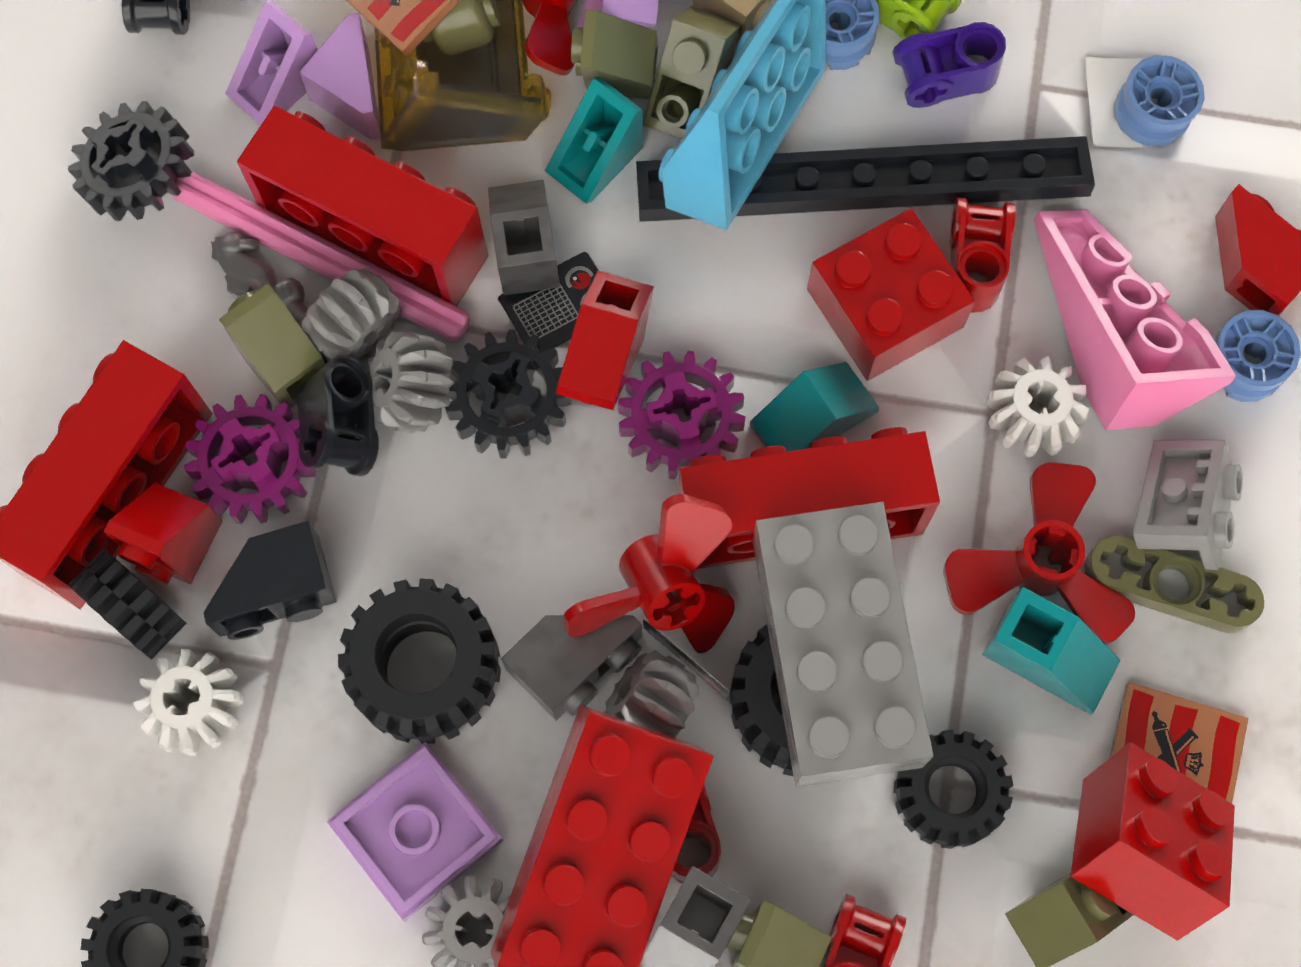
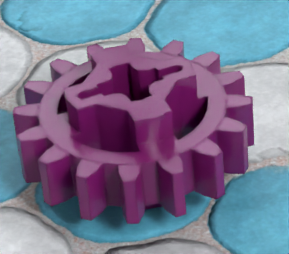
(702, 406)
(229, 470)

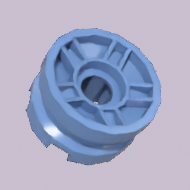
(857, 39)
(1178, 95)
(1261, 336)

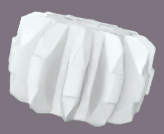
(1055, 422)
(174, 688)

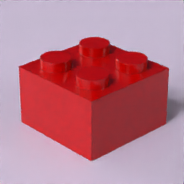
(889, 294)
(1154, 842)

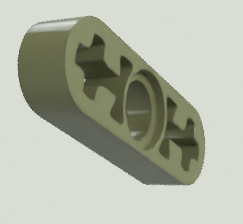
(1212, 611)

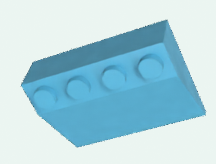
(747, 113)

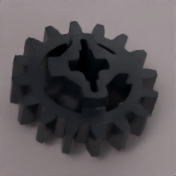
(131, 161)
(498, 370)

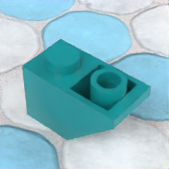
(1052, 650)

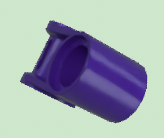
(944, 64)

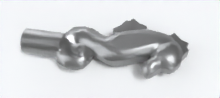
(250, 274)

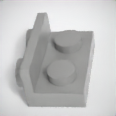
(1189, 499)

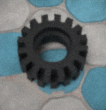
(127, 604)
(991, 792)
(140, 908)

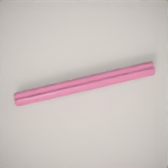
(316, 252)

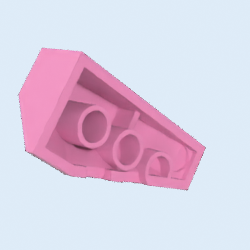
(1122, 334)

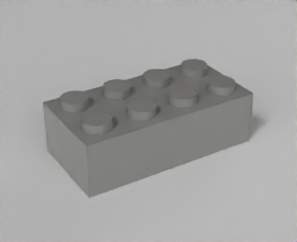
(840, 645)

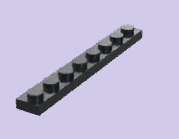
(901, 177)

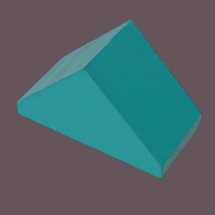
(597, 141)
(814, 407)

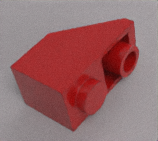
(1258, 252)
(605, 340)
(164, 534)

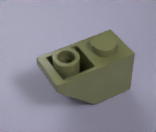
(616, 52)
(692, 57)
(272, 343)
(1063, 920)
(776, 940)

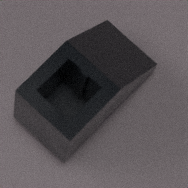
(272, 580)

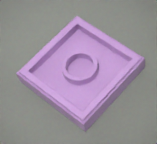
(414, 831)

